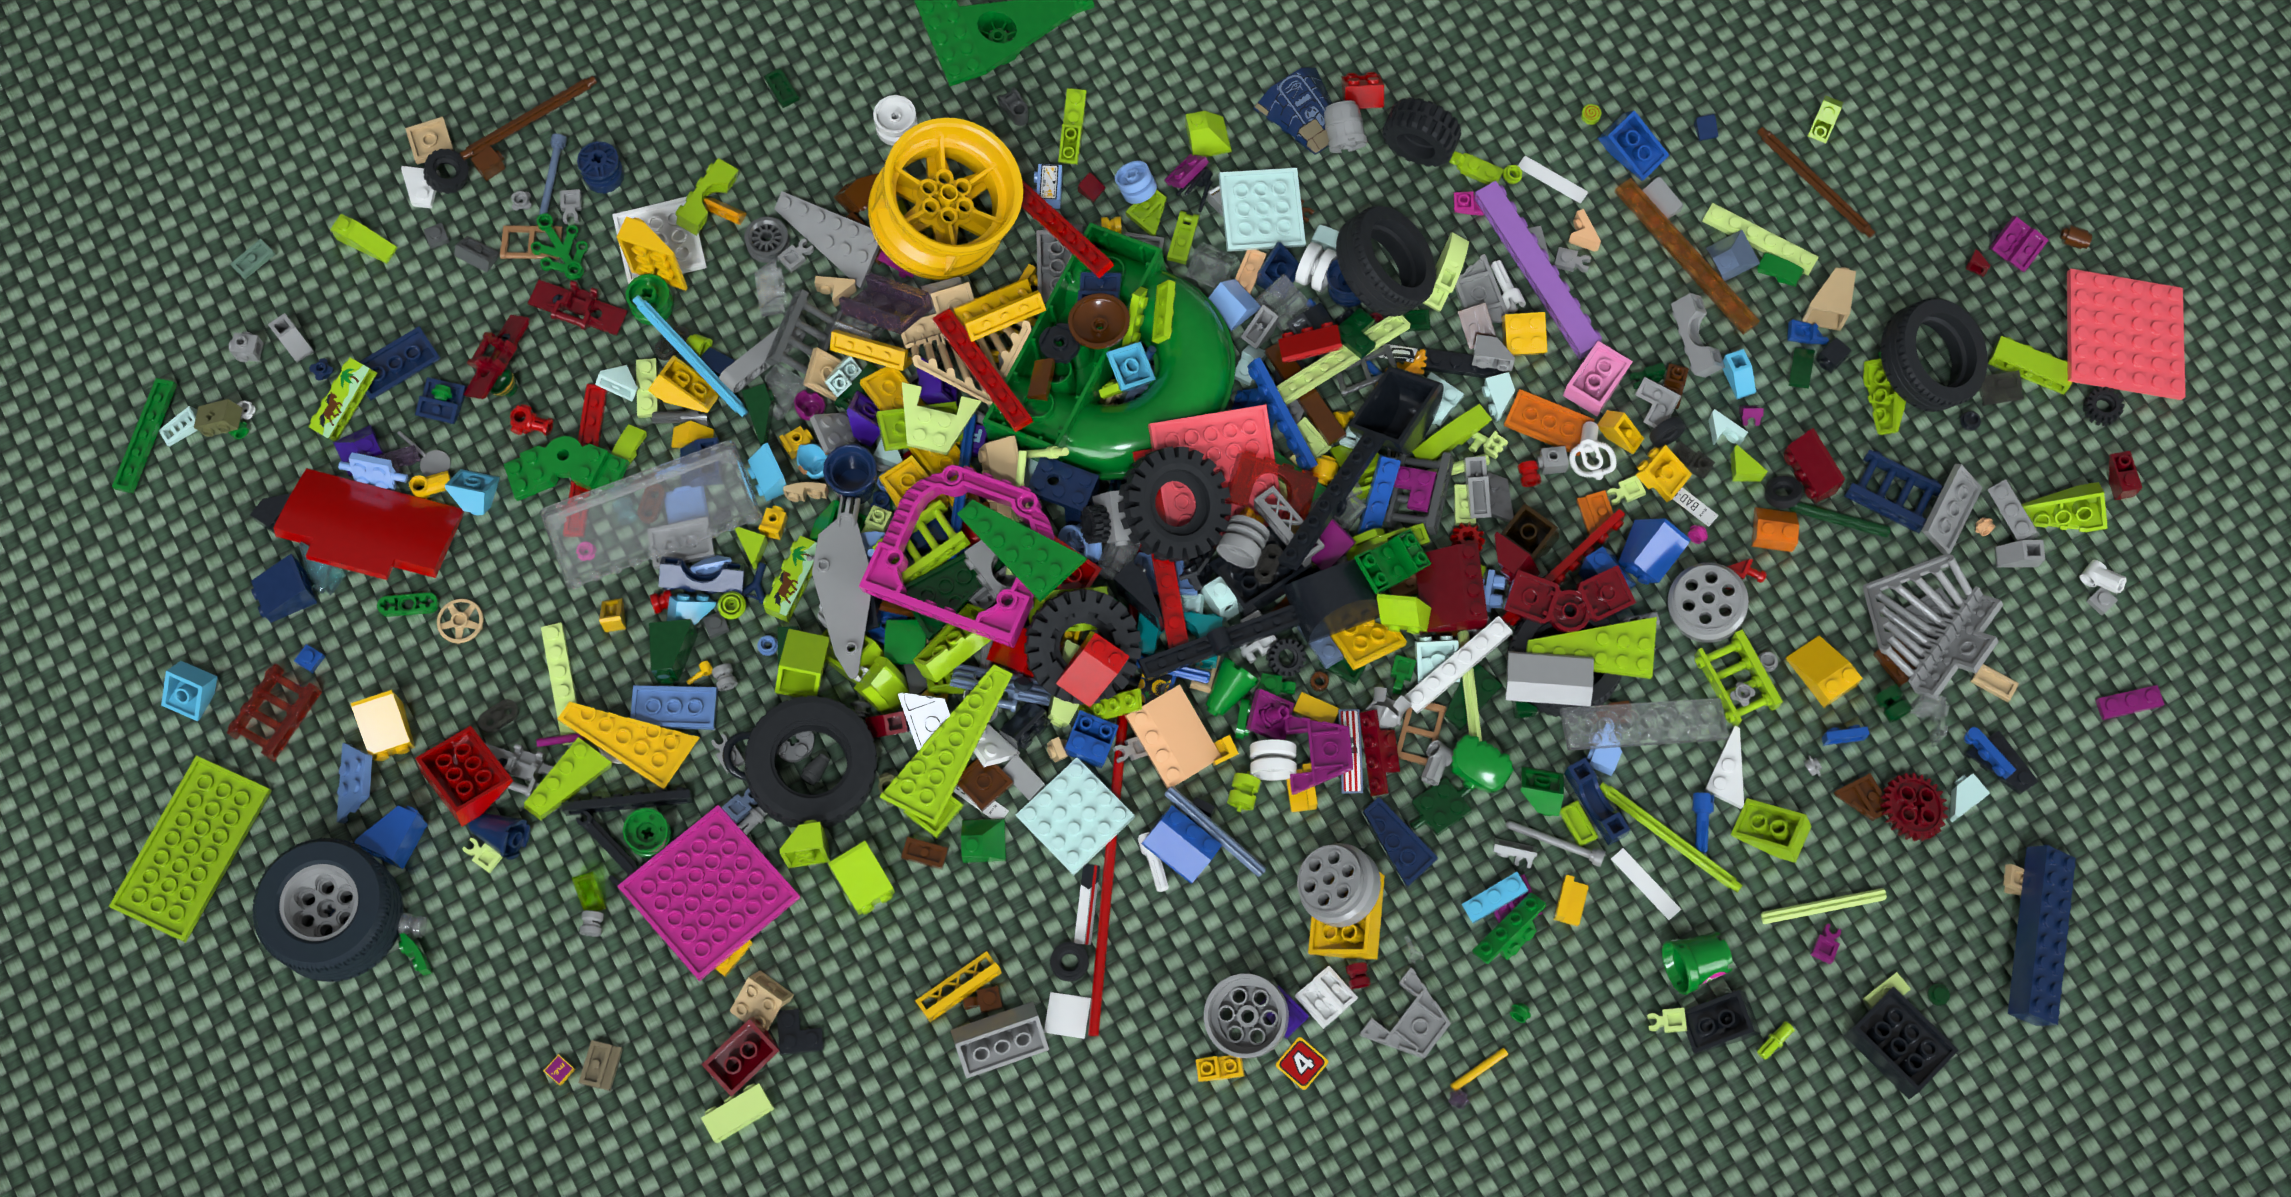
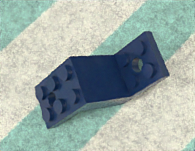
(1072, 491)

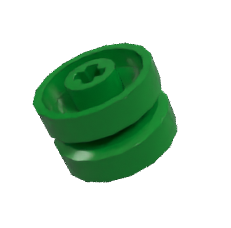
(654, 291)

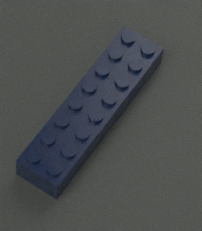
(2041, 936)

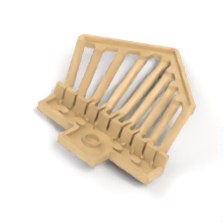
(925, 331)

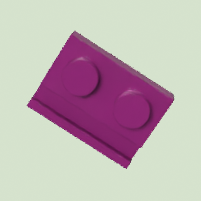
(1186, 171)

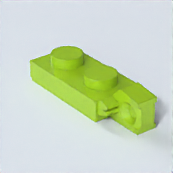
(1476, 168)

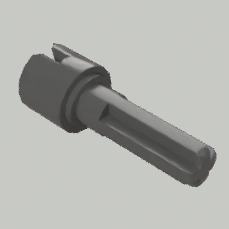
(680, 417)

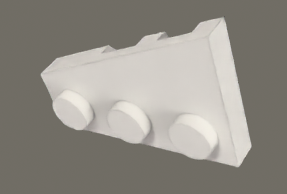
(994, 748)

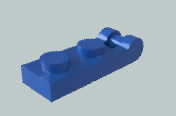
(1989, 752)

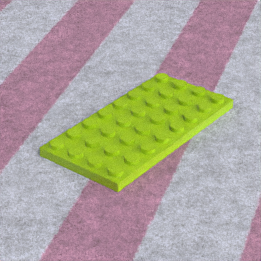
(190, 849)

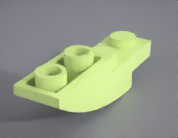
(1448, 270)

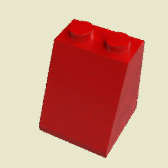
(1011, 658)

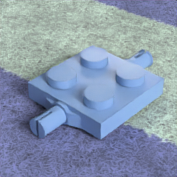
(373, 471)

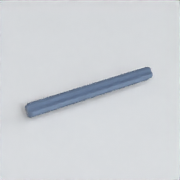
(1215, 831)

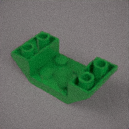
(1393, 561)

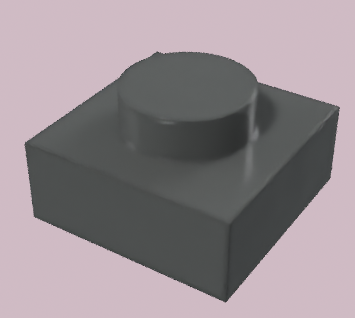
(436, 235)
(715, 625)

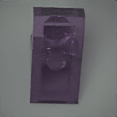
(402, 457)

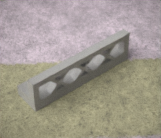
(1279, 525)

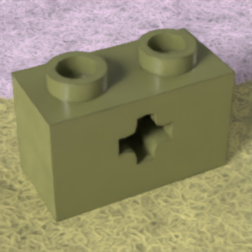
(218, 418)

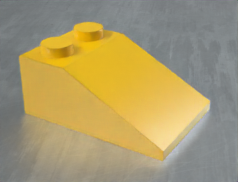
(683, 387)
(903, 477)
(1824, 670)

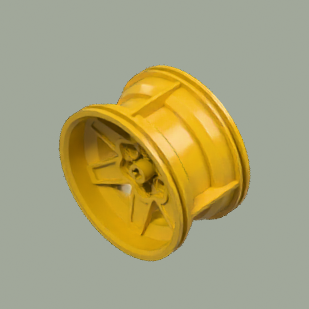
(993, 169)

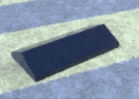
(399, 361)

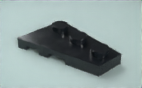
(2021, 779)

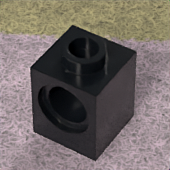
(1833, 355)

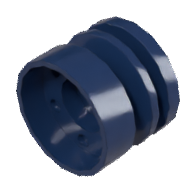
(600, 167)
(1338, 288)

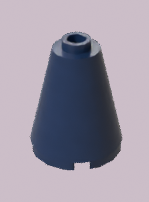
(501, 833)

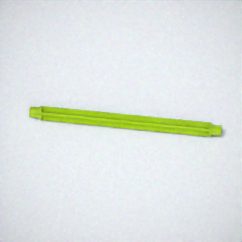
(1670, 837)

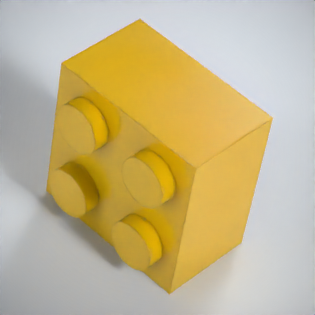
(1525, 333)

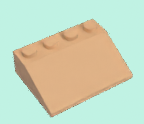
(1173, 737)

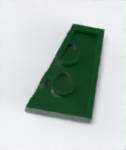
(1486, 688)

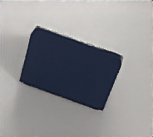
(1706, 127)

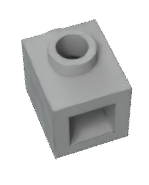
(1553, 460)

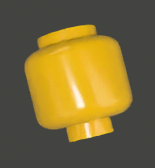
(1325, 470)

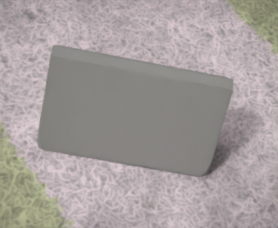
(1663, 197)
(1023, 777)

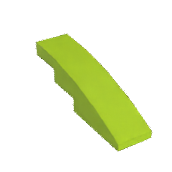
(1453, 434)

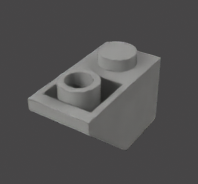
(290, 337)
(1491, 353)
(2020, 554)

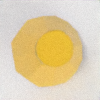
(1343, 417)

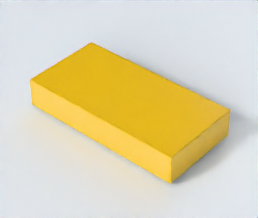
(1315, 709)

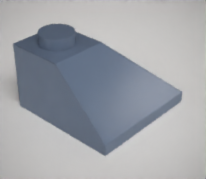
(1733, 255)

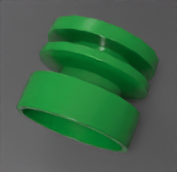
(643, 822)

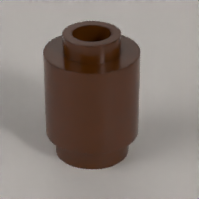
(2076, 237)

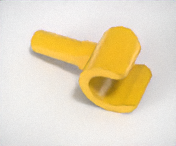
(706, 669)

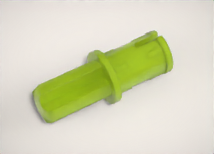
(1775, 1040)

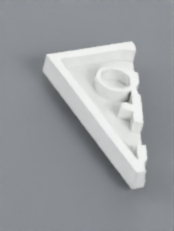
(1727, 775)

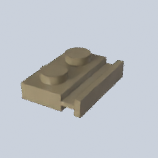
(600, 1065)

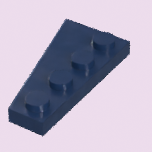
(1401, 844)

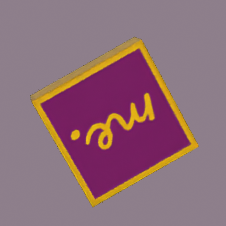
(559, 1070)

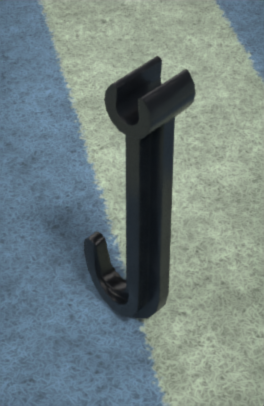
(609, 845)

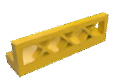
(870, 350)
(979, 980)

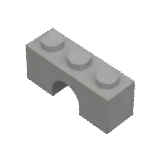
(2013, 511)

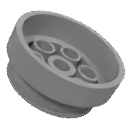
(1720, 626)
(1362, 884)
(1224, 997)

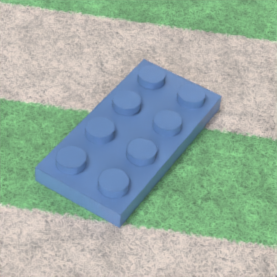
(675, 706)

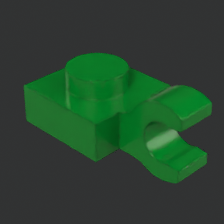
(1402, 670)
(1274, 685)

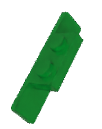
(1511, 931)

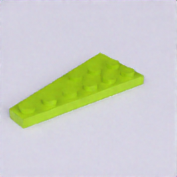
(1616, 648)

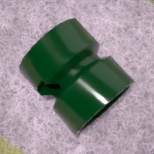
(1896, 710)

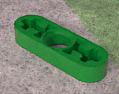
(393, 611)

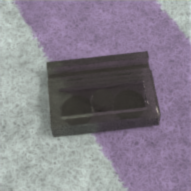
(2001, 388)

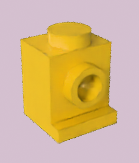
(789, 443)
(776, 528)

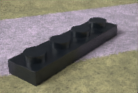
(1456, 364)

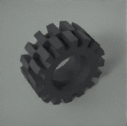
(2095, 413)
(1095, 524)
(1298, 657)

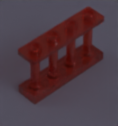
(283, 730)

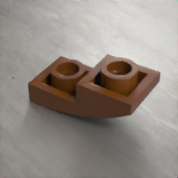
(1676, 379)

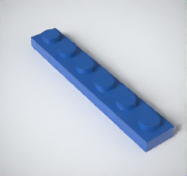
(1284, 419)

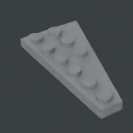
(841, 240)

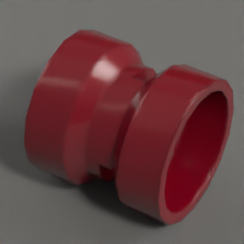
(1358, 975)

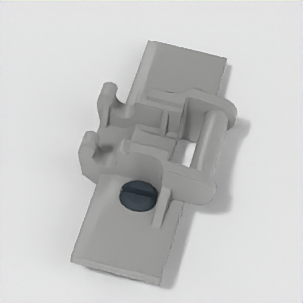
(522, 765)

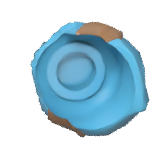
(811, 460)

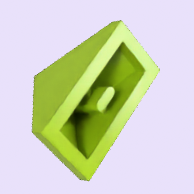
(1745, 467)
(753, 544)

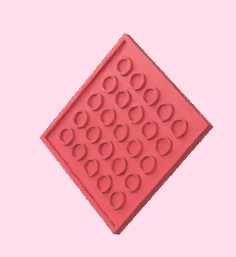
(2125, 334)
(1220, 439)

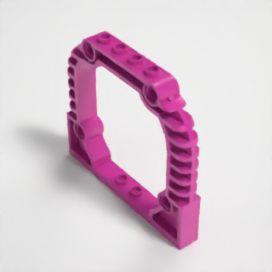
(885, 579)

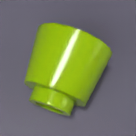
(699, 343)

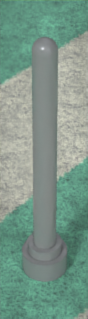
(1594, 856)

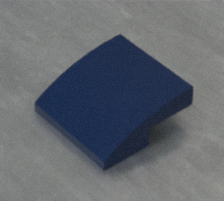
(1108, 284)
(439, 410)

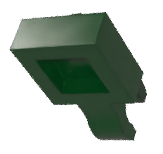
(1654, 373)

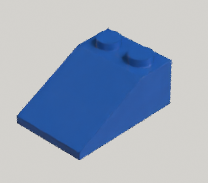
(1633, 145)

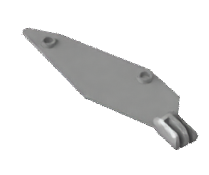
(837, 573)

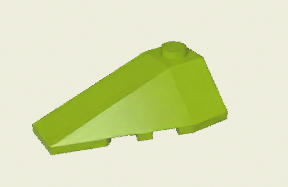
(1886, 403)

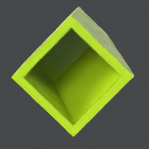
(801, 664)

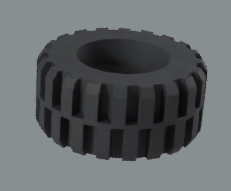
(1421, 132)

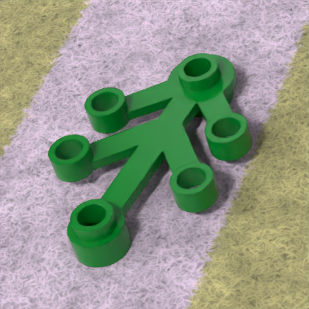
(560, 250)

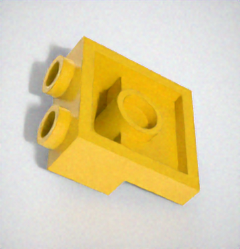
(1663, 472)

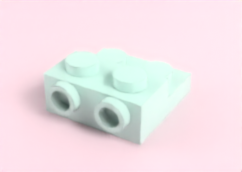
(1449, 401)
(1432, 653)

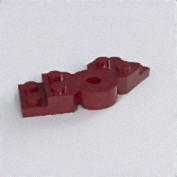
(1592, 599)

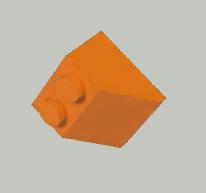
(1775, 529)

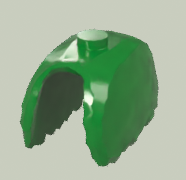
(1480, 765)

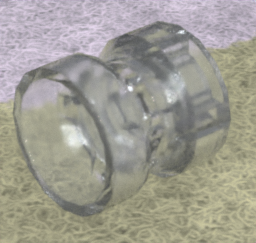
(412, 925)

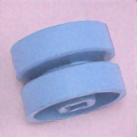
(1135, 182)

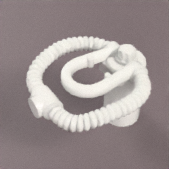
(1589, 444)

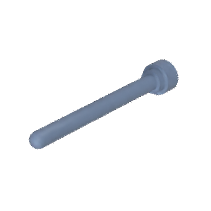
(558, 143)

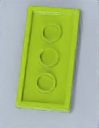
(893, 428)

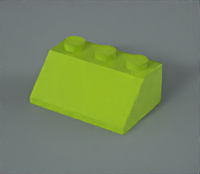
(806, 846)

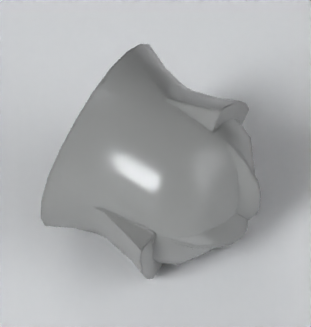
(1388, 710)

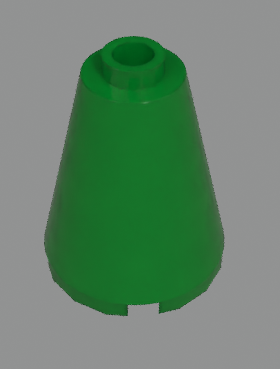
(1229, 687)

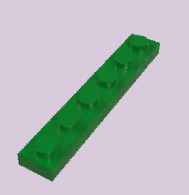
(144, 435)

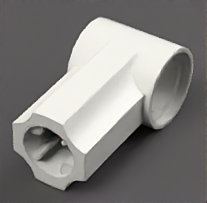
(2098, 574)

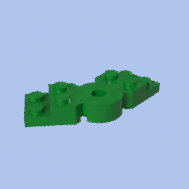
(540, 467)

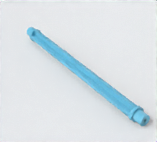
(690, 356)

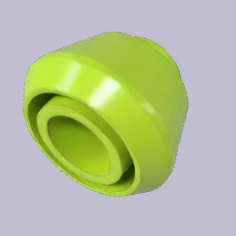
(726, 608)

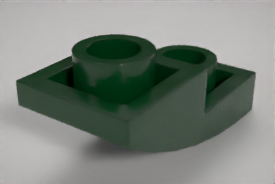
(1801, 368)

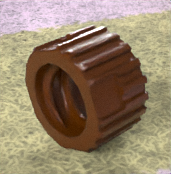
(1319, 687)

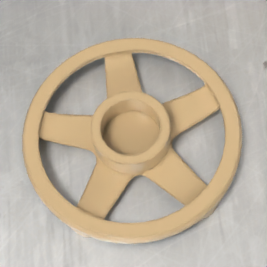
(460, 621)

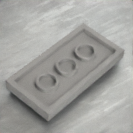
(1952, 509)

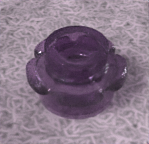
(1459, 1099)

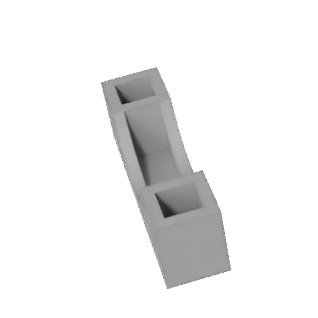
(1689, 313)
(983, 561)

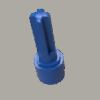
(1703, 806)

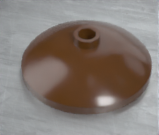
(1095, 312)

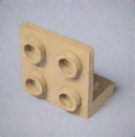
(760, 998)

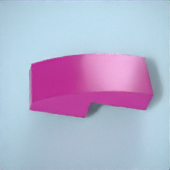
(1465, 203)

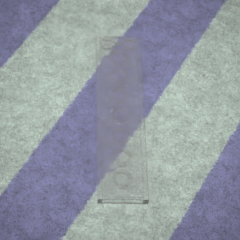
(1644, 724)

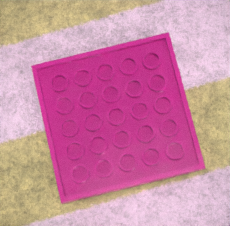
(708, 892)

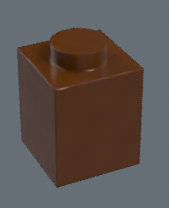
(488, 163)

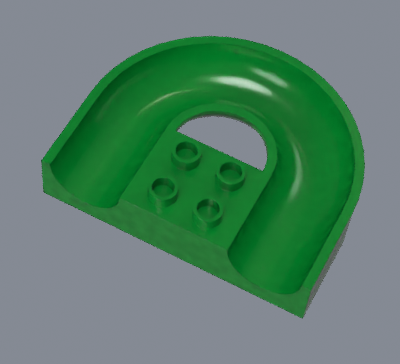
(1191, 368)

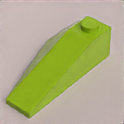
(2072, 508)

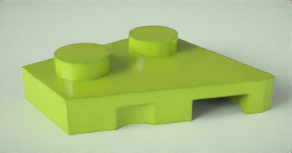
(1148, 213)

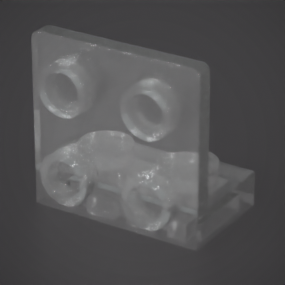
(1937, 709)

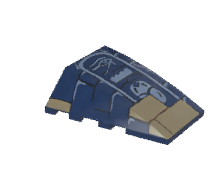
(1299, 108)

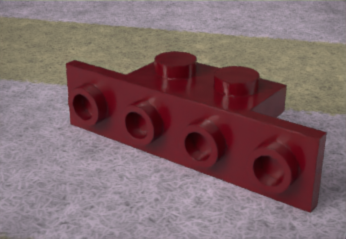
(1379, 751)

